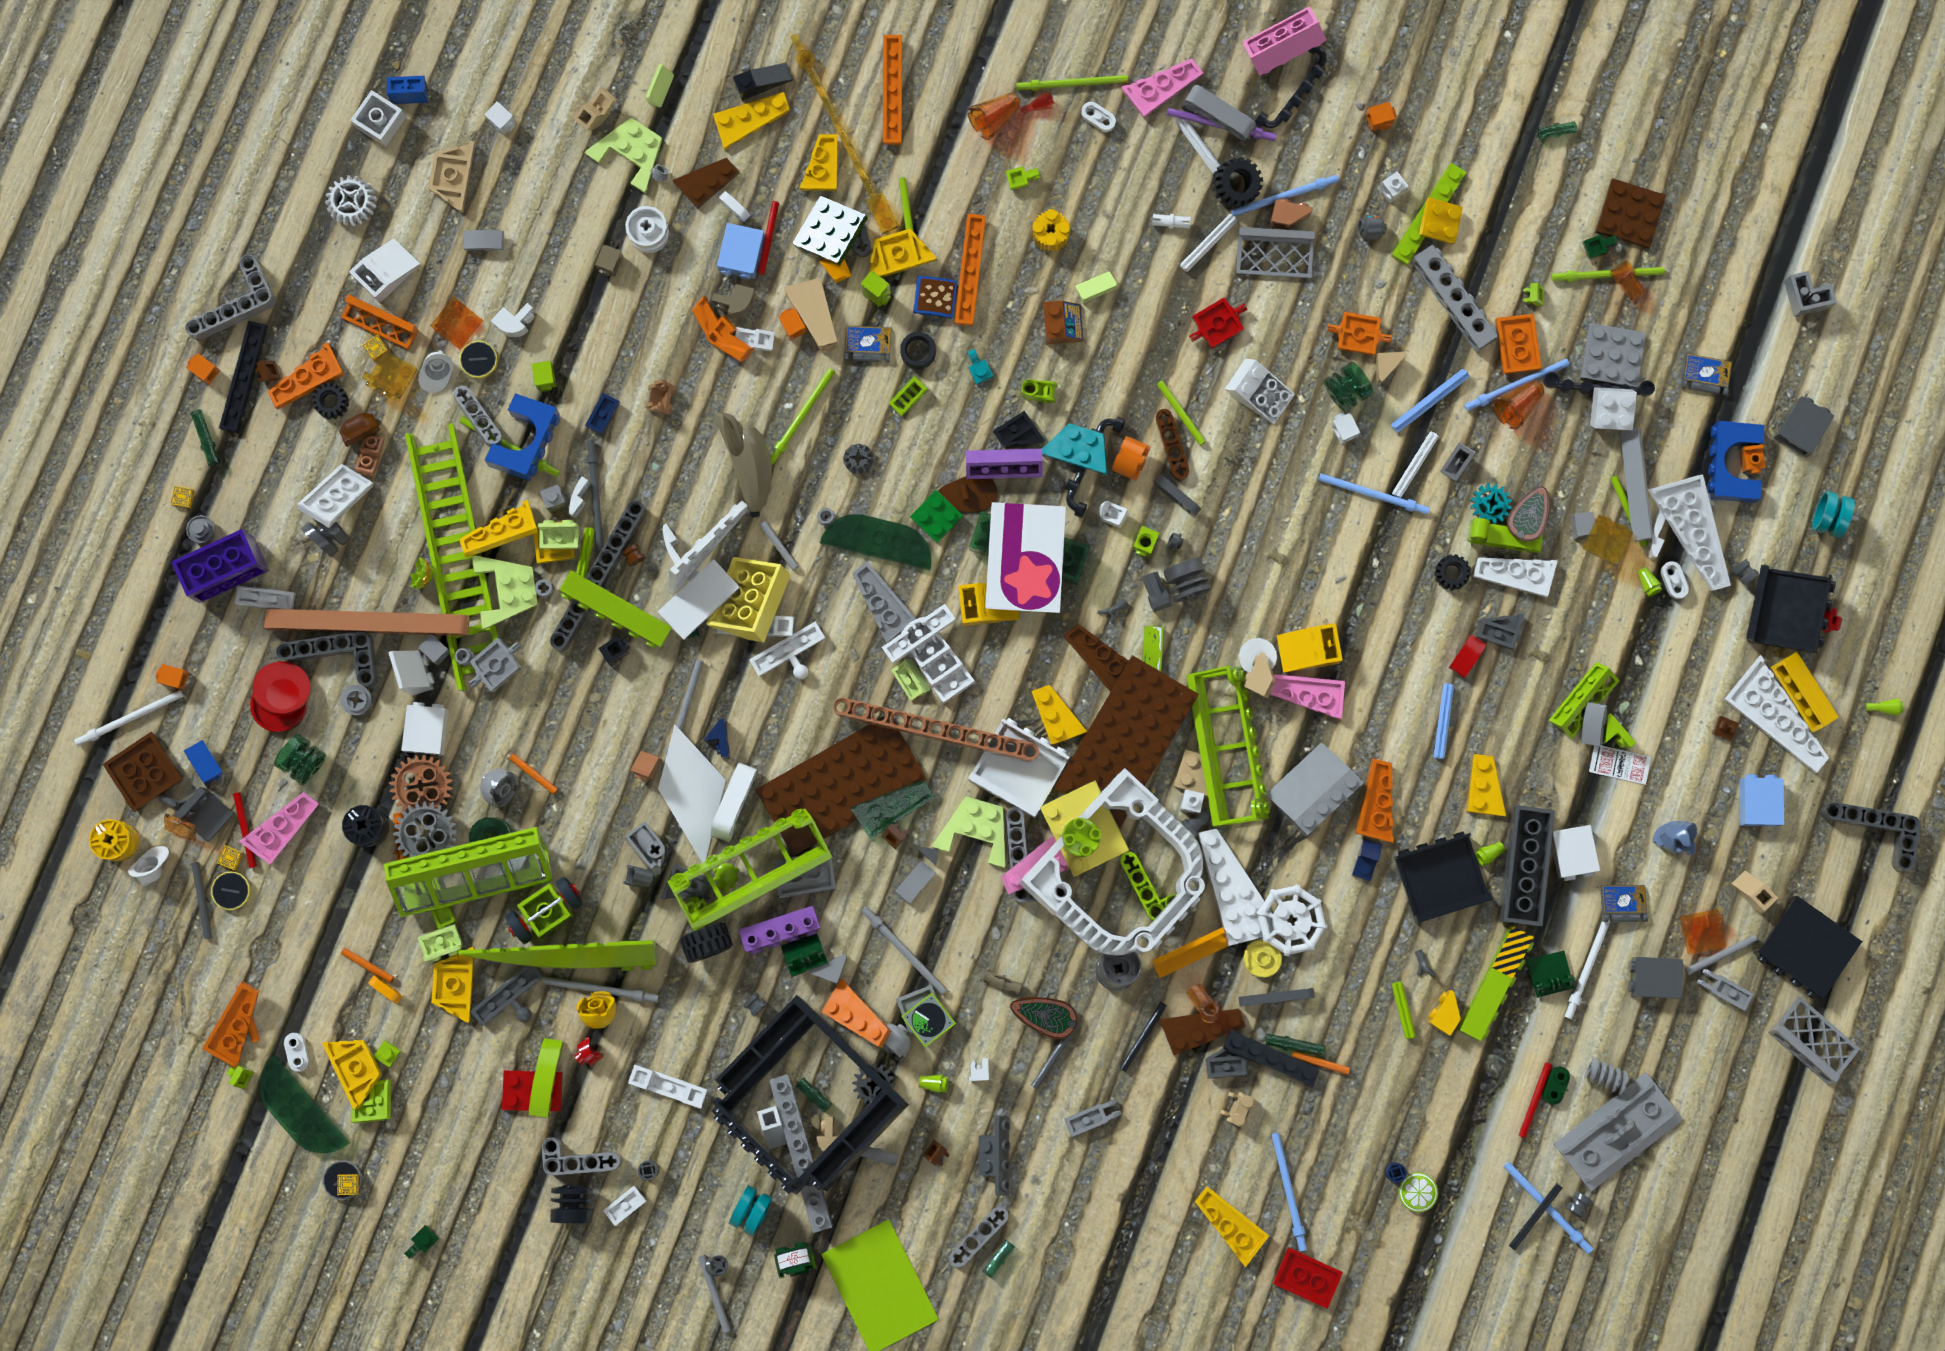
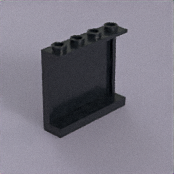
(1790, 610)
(1441, 877)
(1808, 948)

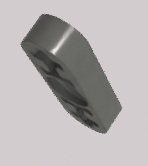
(1176, 495)

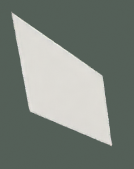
(691, 790)

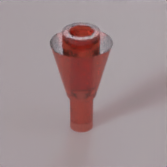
(1042, 102)

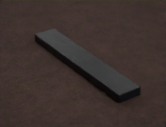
(243, 377)

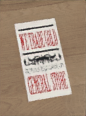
(1620, 764)

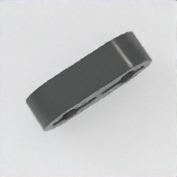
(864, 237)

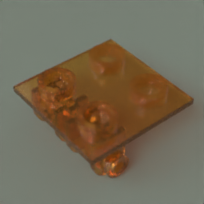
(456, 322)
(1703, 931)

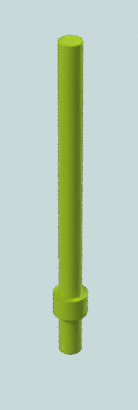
(1035, 85)
(1571, 276)
(780, 447)
(542, 464)

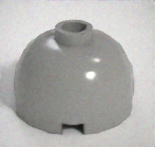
(498, 786)
(897, 1042)

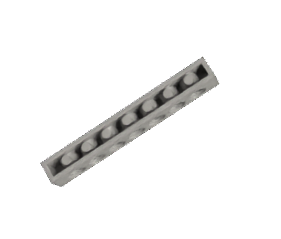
(800, 1150)

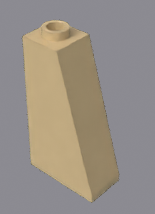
(812, 307)

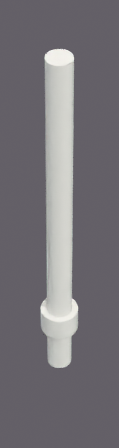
(95, 734)
(1575, 998)

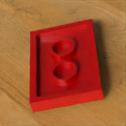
(518, 1089)
(1307, 1277)

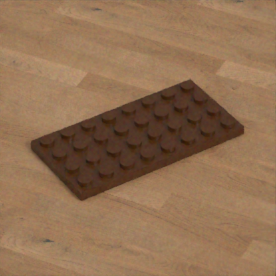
(1129, 730)
(839, 777)

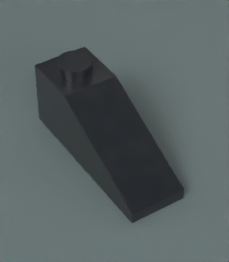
(761, 80)

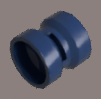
(1395, 1172)

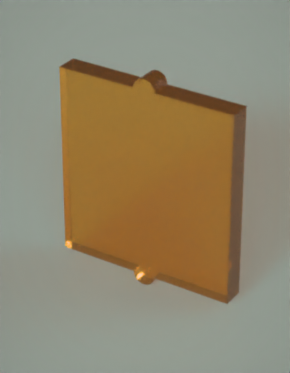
(180, 827)

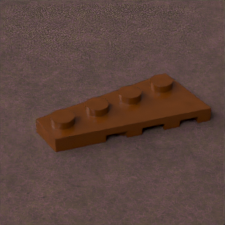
(1097, 655)
(1191, 1031)

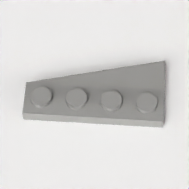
(884, 605)

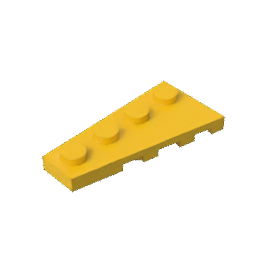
(510, 527)

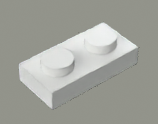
(625, 1205)

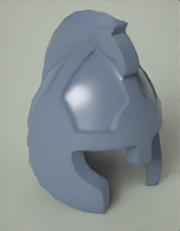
(1677, 837)

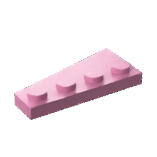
(1156, 90)
(1312, 693)
(276, 832)
(1017, 872)

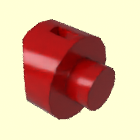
(1834, 621)
(587, 1053)

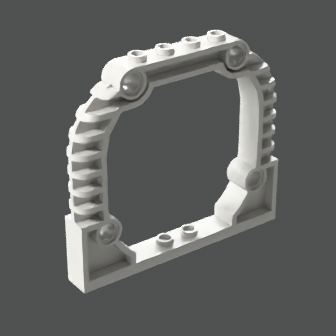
(1045, 875)

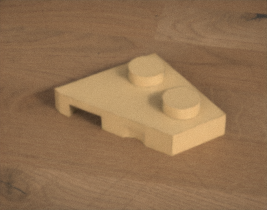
(1190, 773)

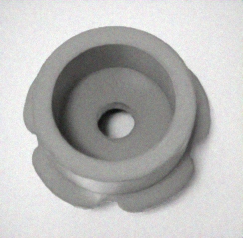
(659, 173)
(826, 512)
(461, 652)

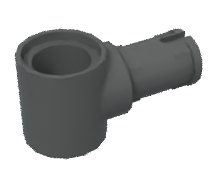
(1194, 824)

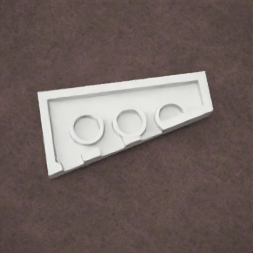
(1519, 574)

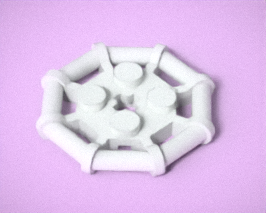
(1299, 912)

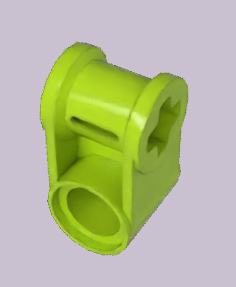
(1041, 390)

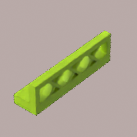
(1582, 694)

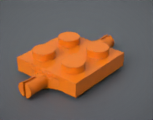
(1359, 333)

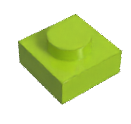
(387, 1053)

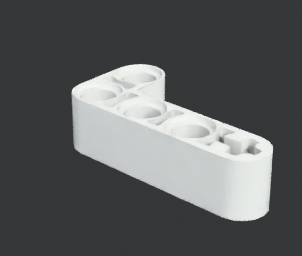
(732, 802)

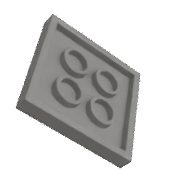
(1612, 355)

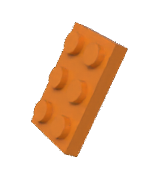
(1518, 344)

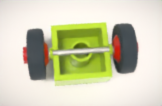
(544, 910)

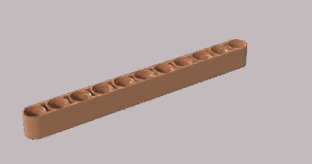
(367, 622)
(946, 728)

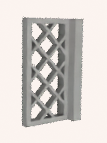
(1271, 236)
(1806, 1054)

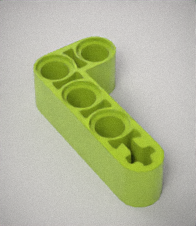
(1494, 535)
(1144, 885)

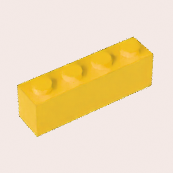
(1804, 692)

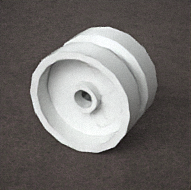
(658, 230)

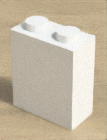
(425, 729)
(1574, 853)

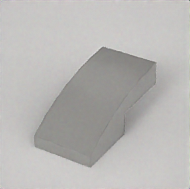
(483, 240)
(1593, 724)
(915, 882)

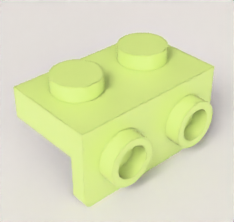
(559, 535)
(440, 943)

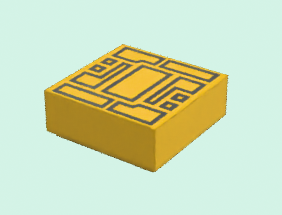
(375, 347)
(182, 497)
(230, 857)
(348, 1184)

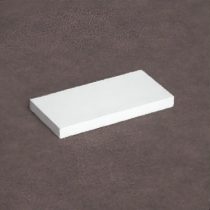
(335, 495)
(698, 599)

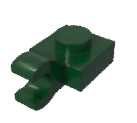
(1598, 246)
(423, 1240)

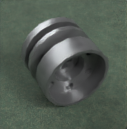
(1187, 580)
(1128, 972)

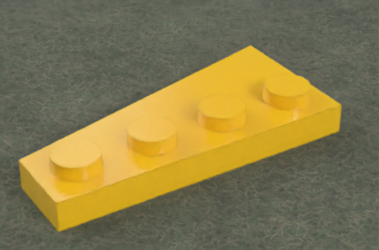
(742, 120)
(1235, 1228)

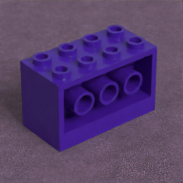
(220, 566)

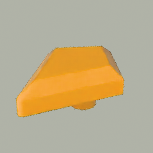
(836, 272)

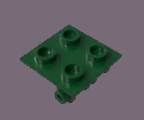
(804, 955)
(1550, 974)

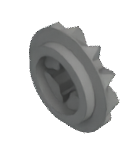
(352, 692)

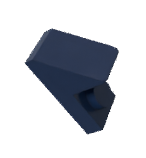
(719, 733)
(1366, 860)

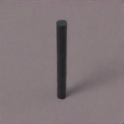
(1143, 1036)
(1535, 1216)

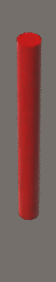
(768, 238)
(244, 827)
(1535, 1100)

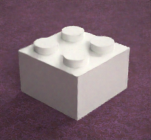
(378, 118)
(1613, 408)

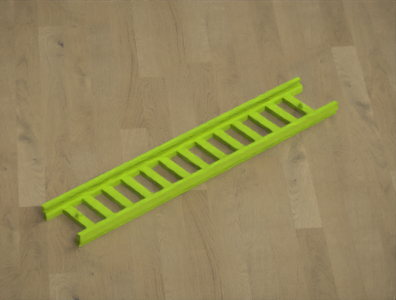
(430, 525)

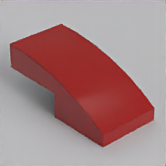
(1467, 656)

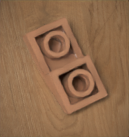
(370, 455)

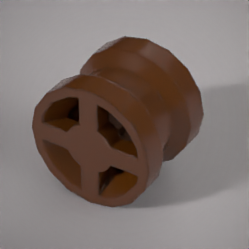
(633, 555)

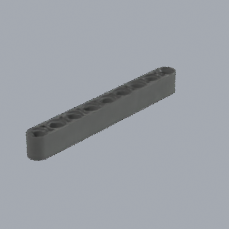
(600, 566)

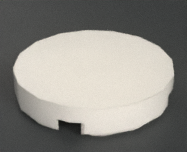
(1252, 649)

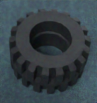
(1250, 176)
(706, 942)

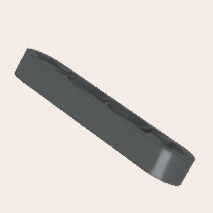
(1276, 997)

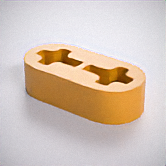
(385, 989)

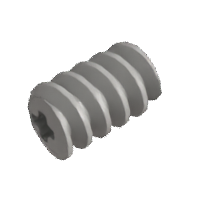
(1607, 1074)

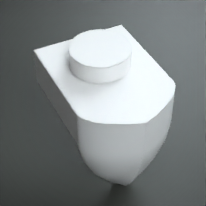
(1113, 514)

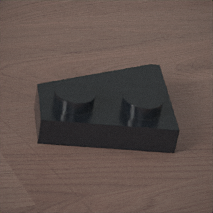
(1018, 432)

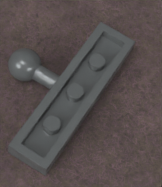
(507, 995)

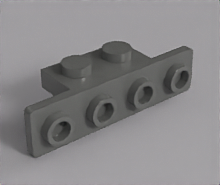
(995, 1155)

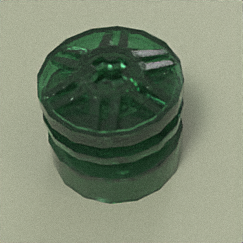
(1348, 386)
(300, 759)
(487, 826)

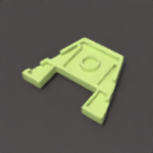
(633, 143)
(514, 589)
(978, 821)

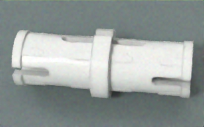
(1171, 221)

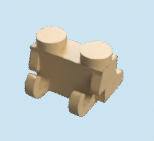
(1239, 1109)

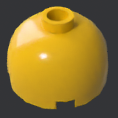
(597, 1010)

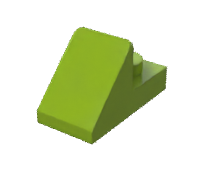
(1614, 728)

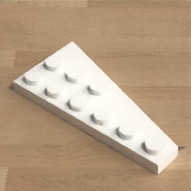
(1691, 518)

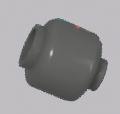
(1371, 227)

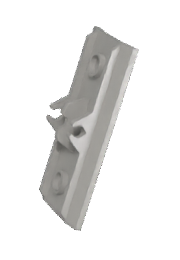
(1618, 1131)

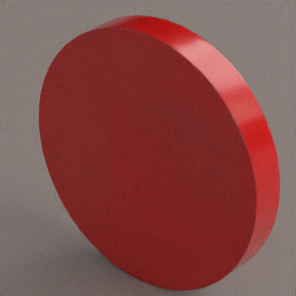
(281, 688)
(276, 723)

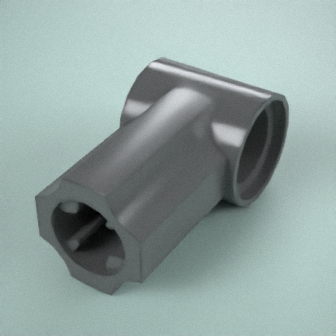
(1157, 596)

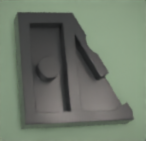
(1501, 630)
(696, 889)
(1224, 1065)

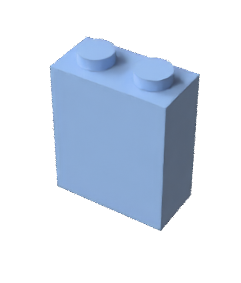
(740, 251)
(1761, 801)

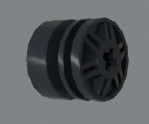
(374, 819)
(571, 1204)

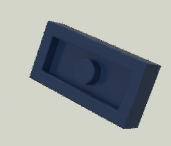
(602, 413)

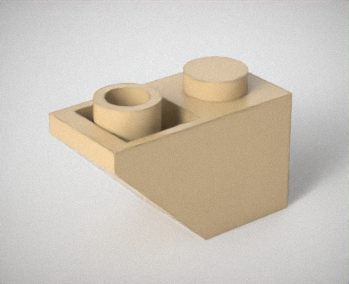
(1261, 678)
(1754, 891)

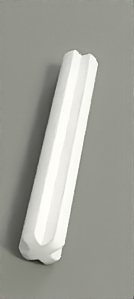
(1198, 144)
(1208, 243)
(1415, 464)

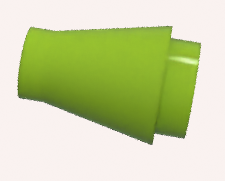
(1649, 582)
(1489, 853)
(935, 1083)

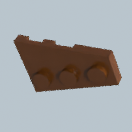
(706, 181)

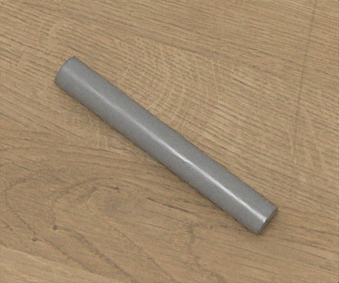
(779, 546)

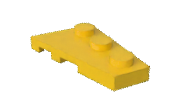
(822, 168)
(1056, 716)
(1484, 787)

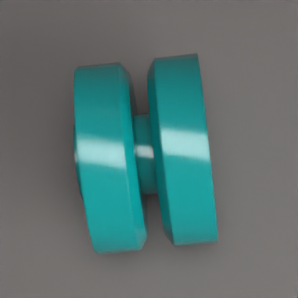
(1833, 514)
(752, 1211)

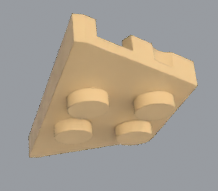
(451, 174)

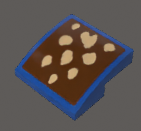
(935, 297)

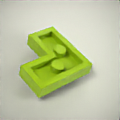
(378, 1106)

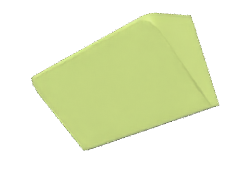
(659, 86)
(1096, 287)
(911, 679)

